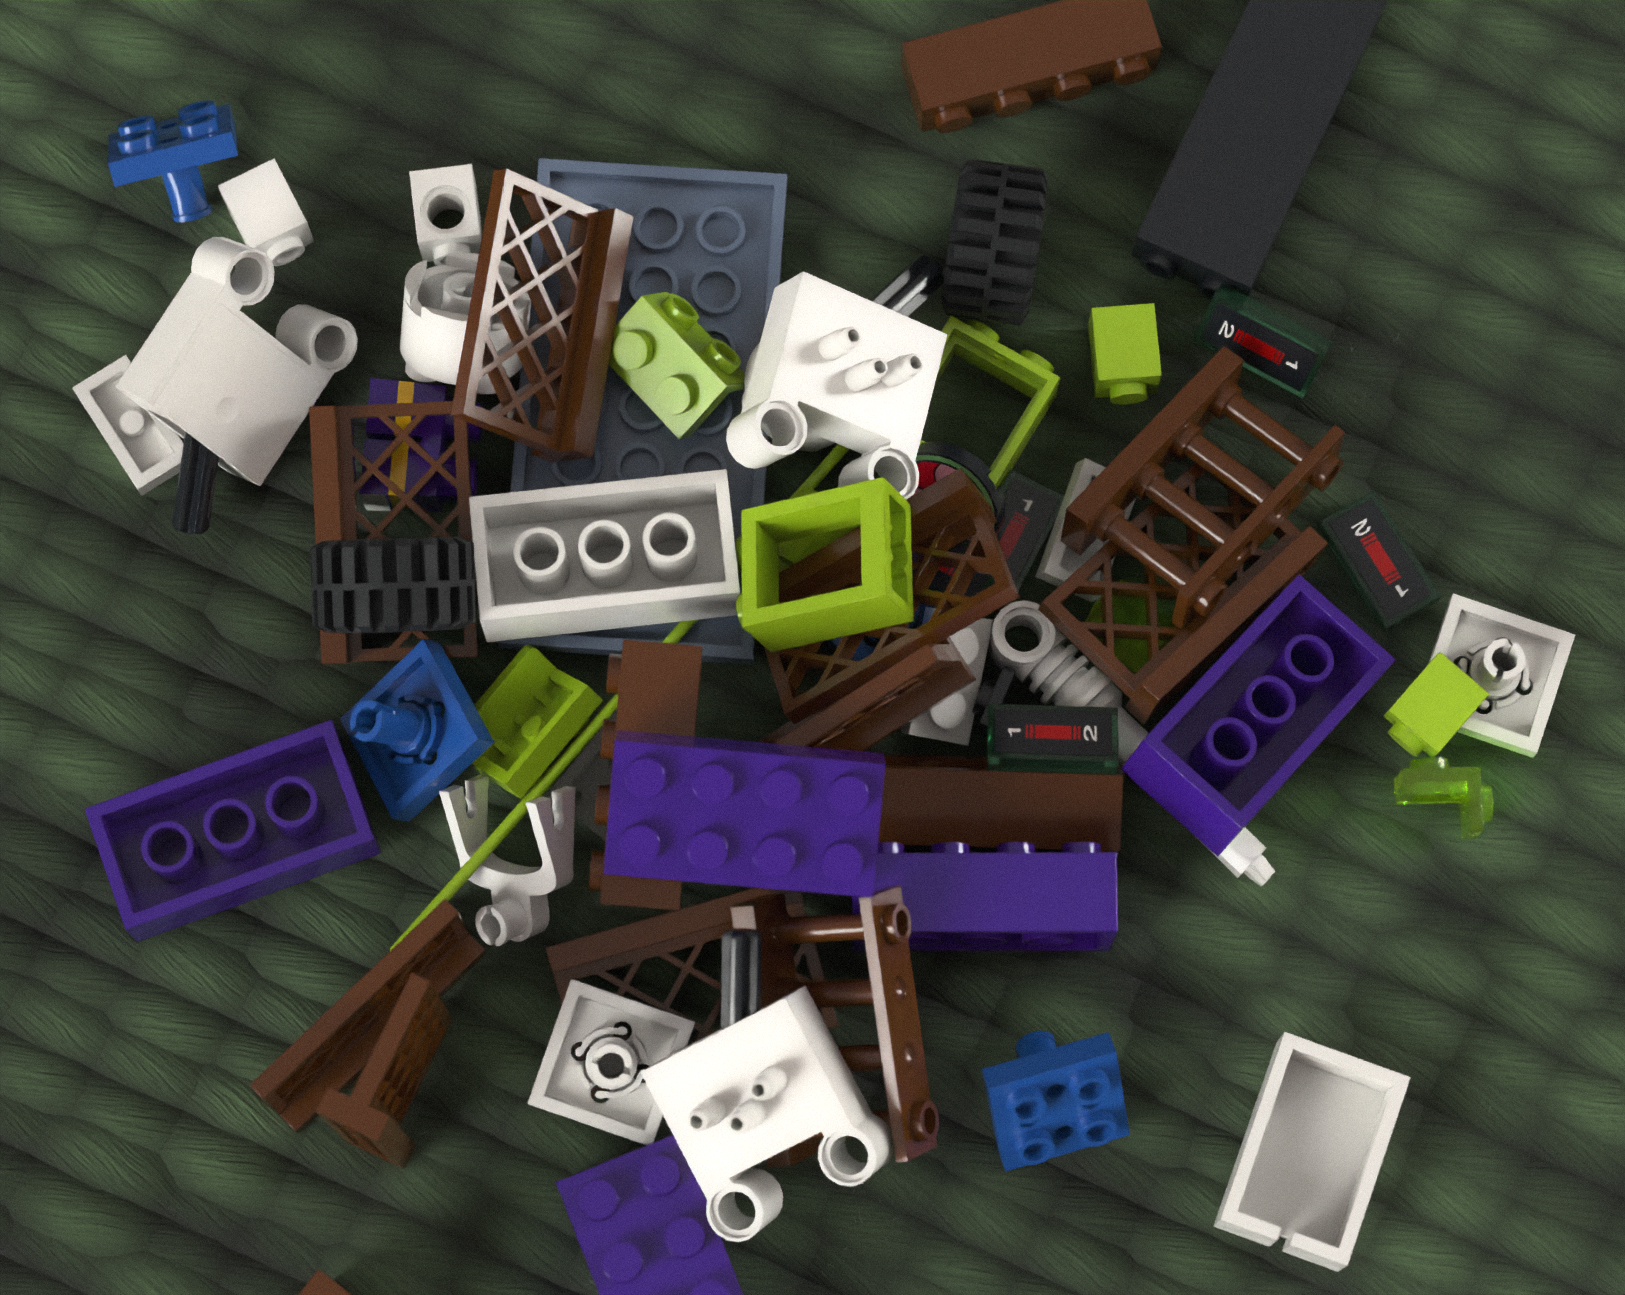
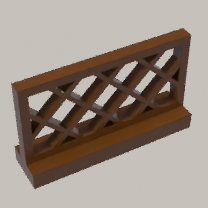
(578, 330)
(337, 512)
(939, 520)
(1204, 636)
(882, 703)
(663, 935)
(343, 1038)
(391, 1076)

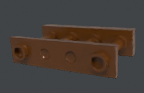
(1179, 433)
(891, 989)

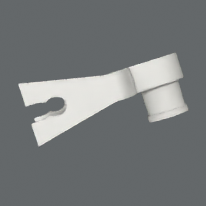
(517, 891)

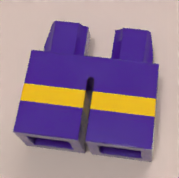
(405, 464)

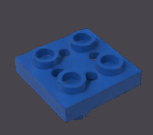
(174, 151)
(387, 725)
(1055, 1098)

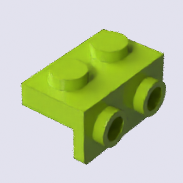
(674, 361)
(531, 718)

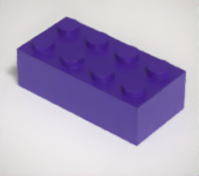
(1257, 714)
(744, 813)
(232, 831)
(1002, 897)
(647, 1226)

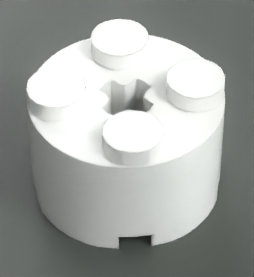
(437, 316)

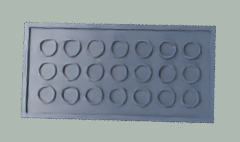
(721, 250)

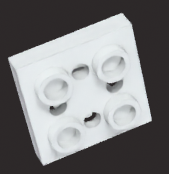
(1500, 654)
(611, 1062)

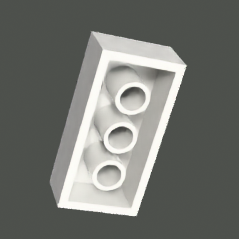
(604, 555)

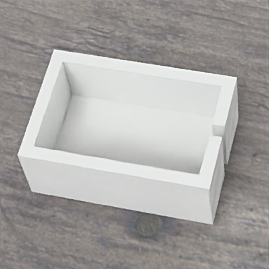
(1312, 1151)

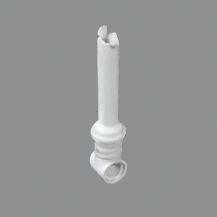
(1069, 683)

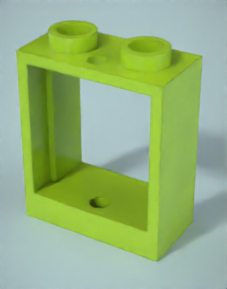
(1022, 371)
(885, 565)

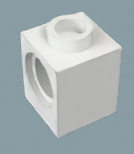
(446, 190)
(267, 213)

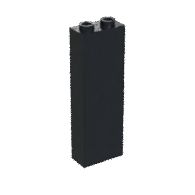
(1254, 140)

